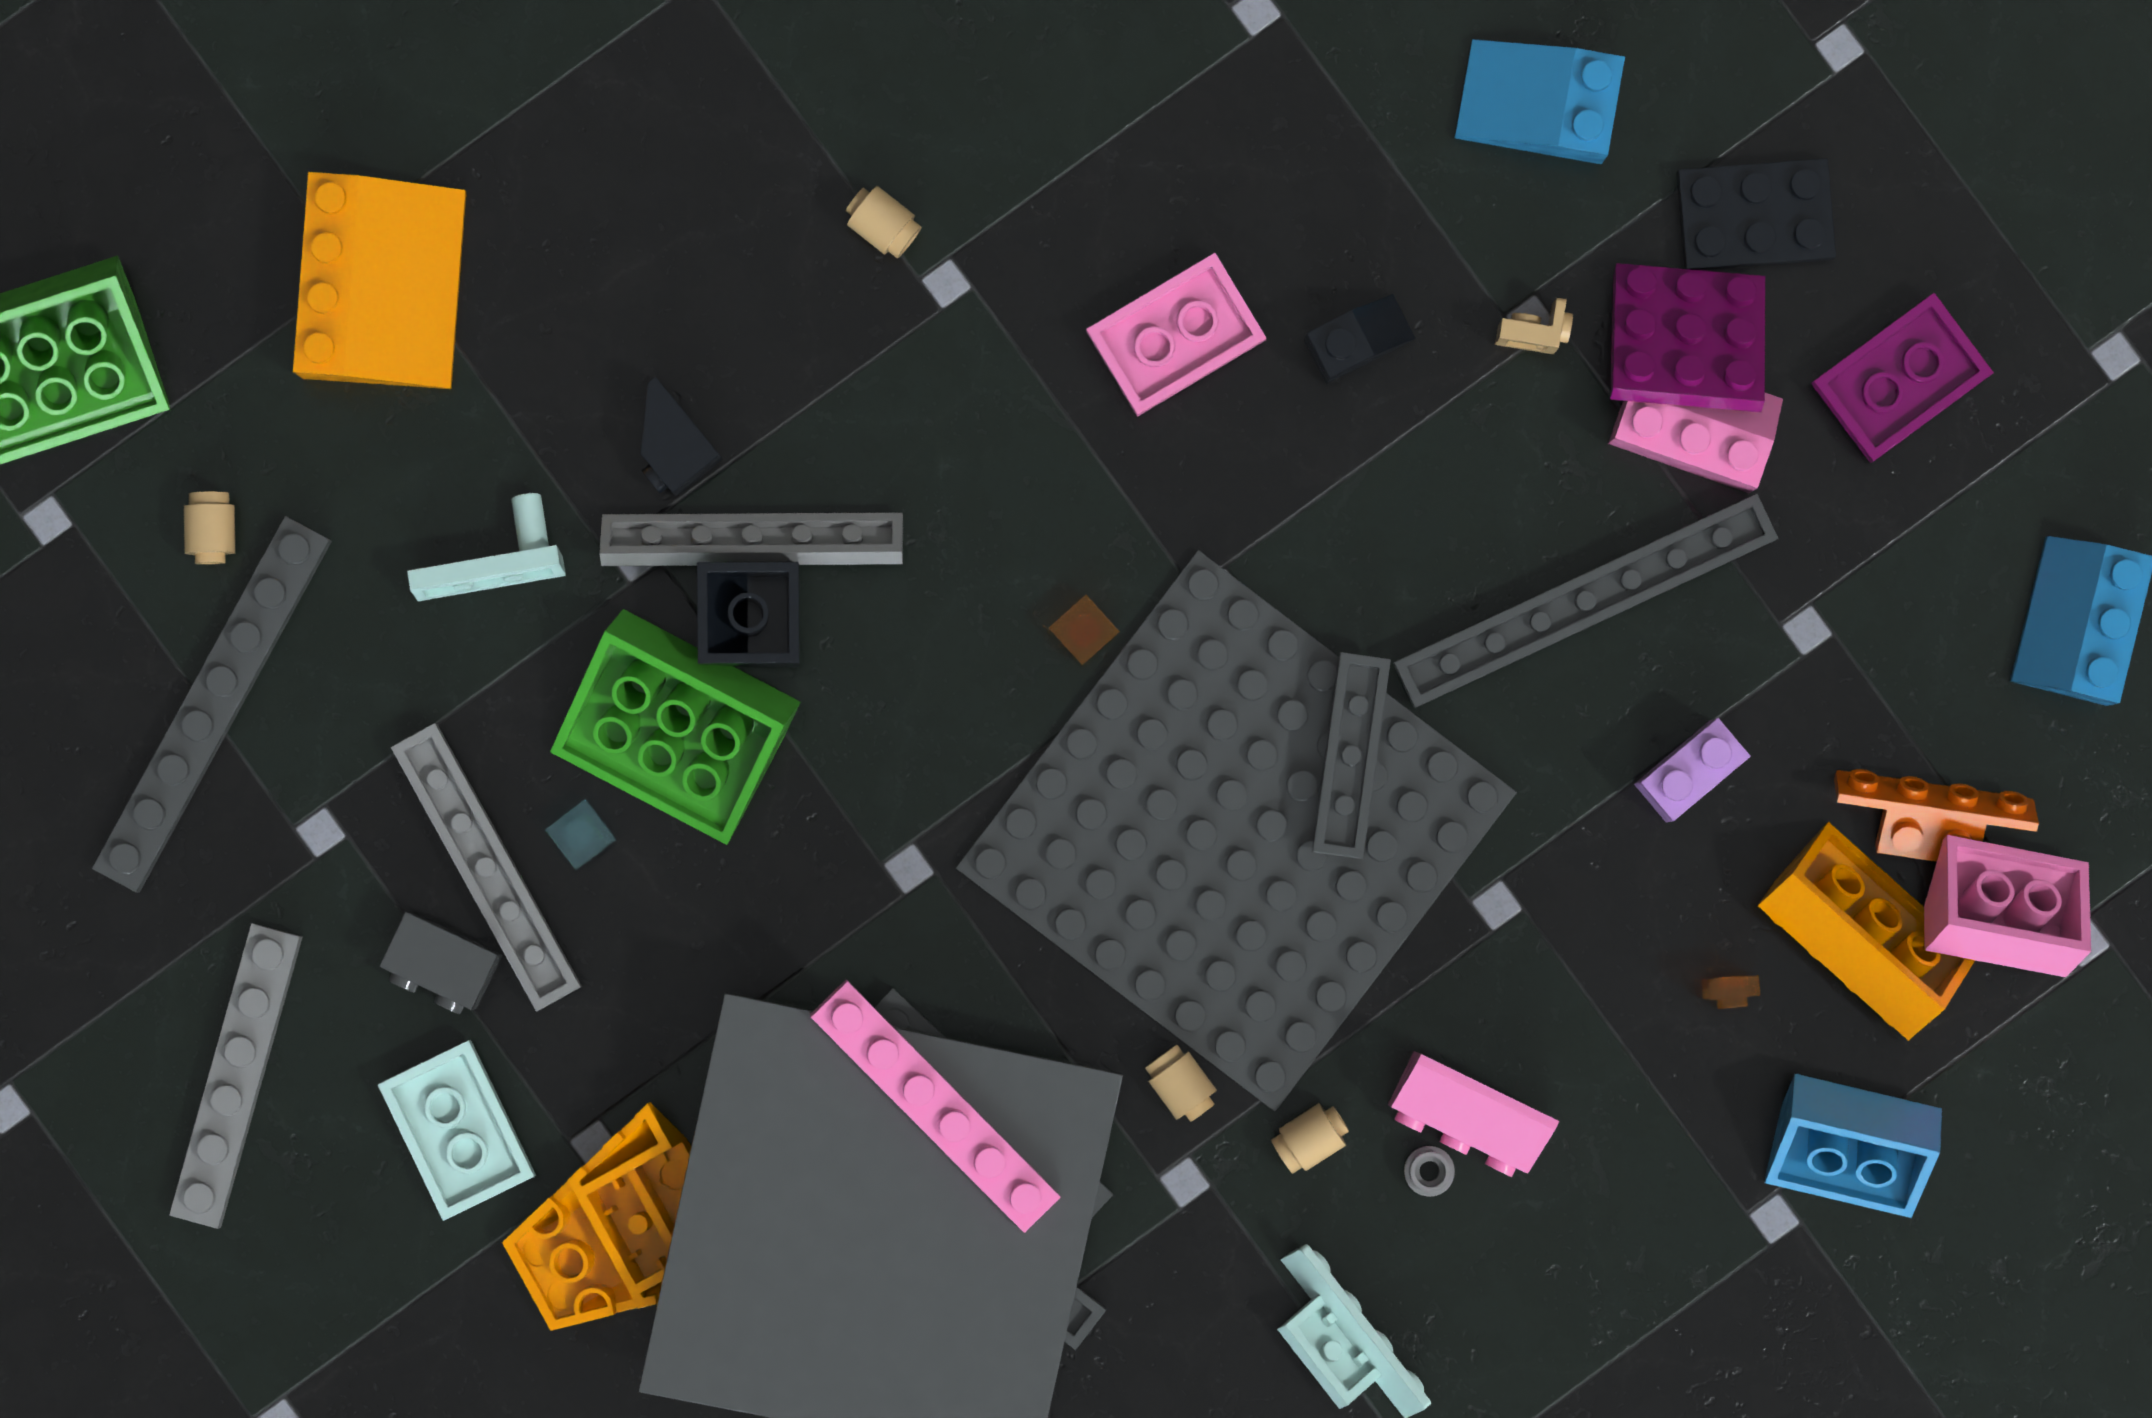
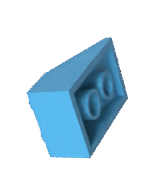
(1540, 99)

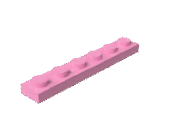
(935, 1105)

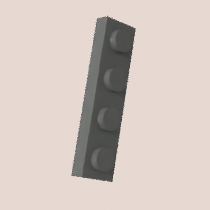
(1351, 755)

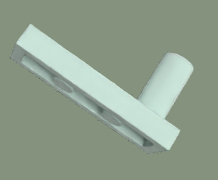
(531, 563)

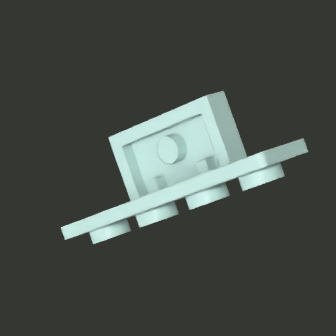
(1341, 1343)

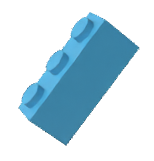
(2082, 620)
(1854, 1145)

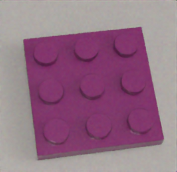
(1688, 337)

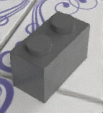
(440, 962)

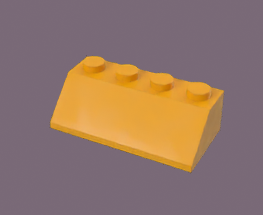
(1864, 931)

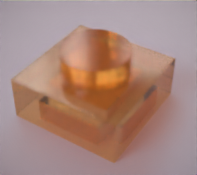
(1084, 630)
(1731, 991)

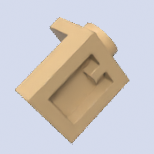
(1527, 332)

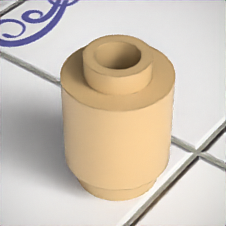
(882, 221)
(209, 527)
(1181, 1084)
(1310, 1138)

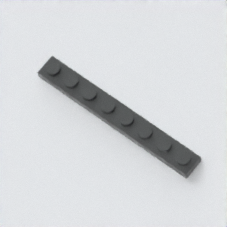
(1585, 601)
(212, 704)

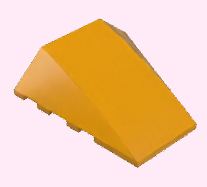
(608, 1229)

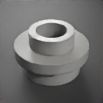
(1445, 1171)

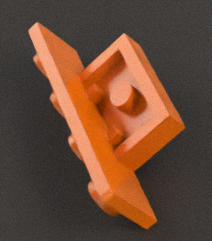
(1924, 813)

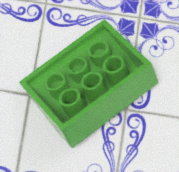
(73, 360)
(674, 728)

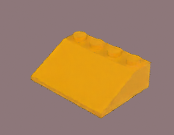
(379, 281)

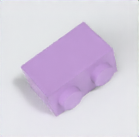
(1692, 770)

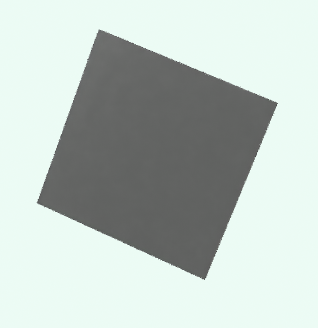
(1181, 830)
(845, 1257)

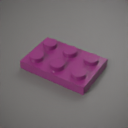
(1902, 378)

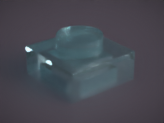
(581, 834)

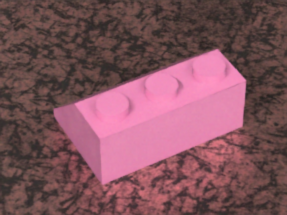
(1700, 440)
(2008, 907)
(1470, 1115)

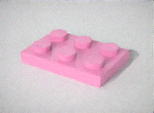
(1176, 334)

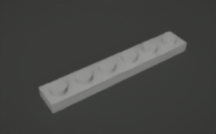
(751, 538)
(486, 867)
(235, 1076)

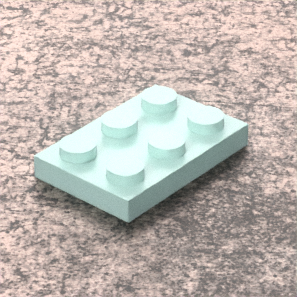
(456, 1130)

